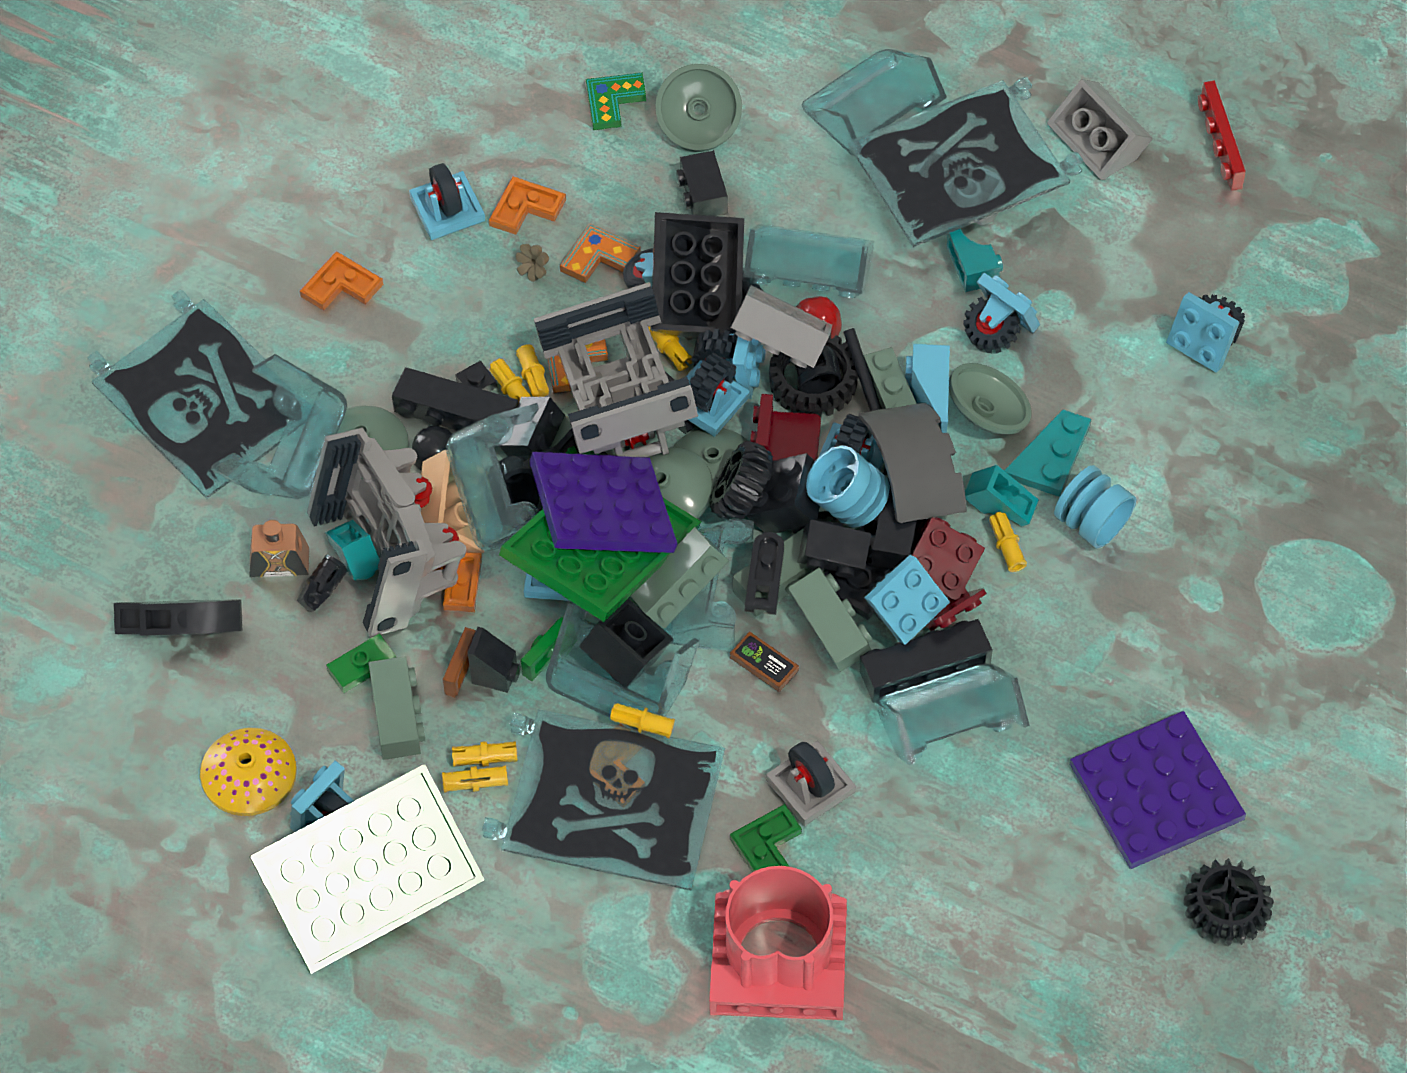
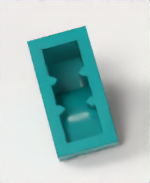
(972, 259)
(996, 491)
(354, 549)

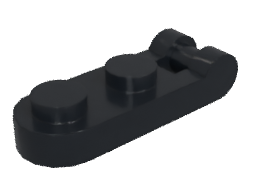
(765, 573)

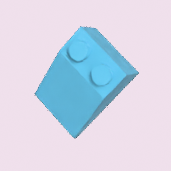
(929, 378)

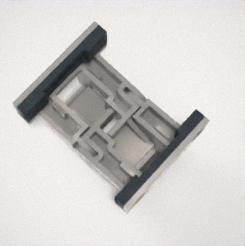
(622, 398)
(389, 510)

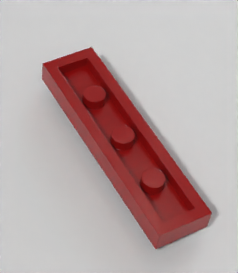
(1224, 142)

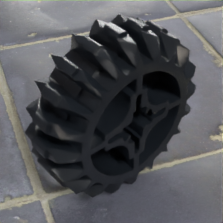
(741, 481)
(1253, 899)

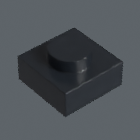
(477, 376)

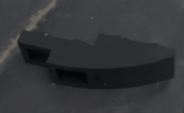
(178, 617)

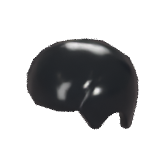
(429, 443)

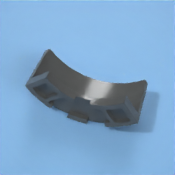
(917, 461)

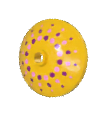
(251, 786)

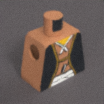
(278, 550)

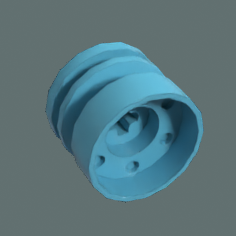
(847, 486)
(1095, 506)

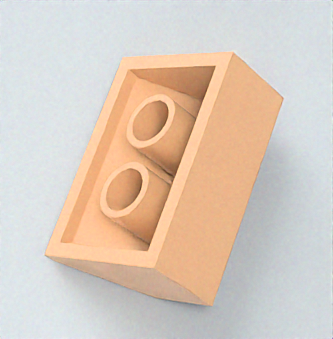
(445, 501)

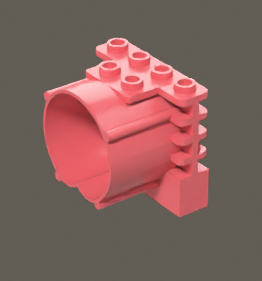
(776, 982)

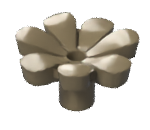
(532, 261)

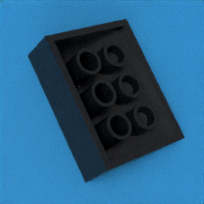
(697, 272)

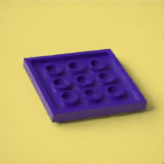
(602, 502)
(1157, 789)

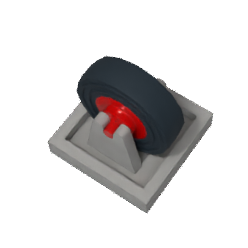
(810, 781)

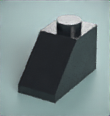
(492, 662)

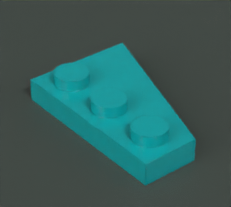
(1052, 454)

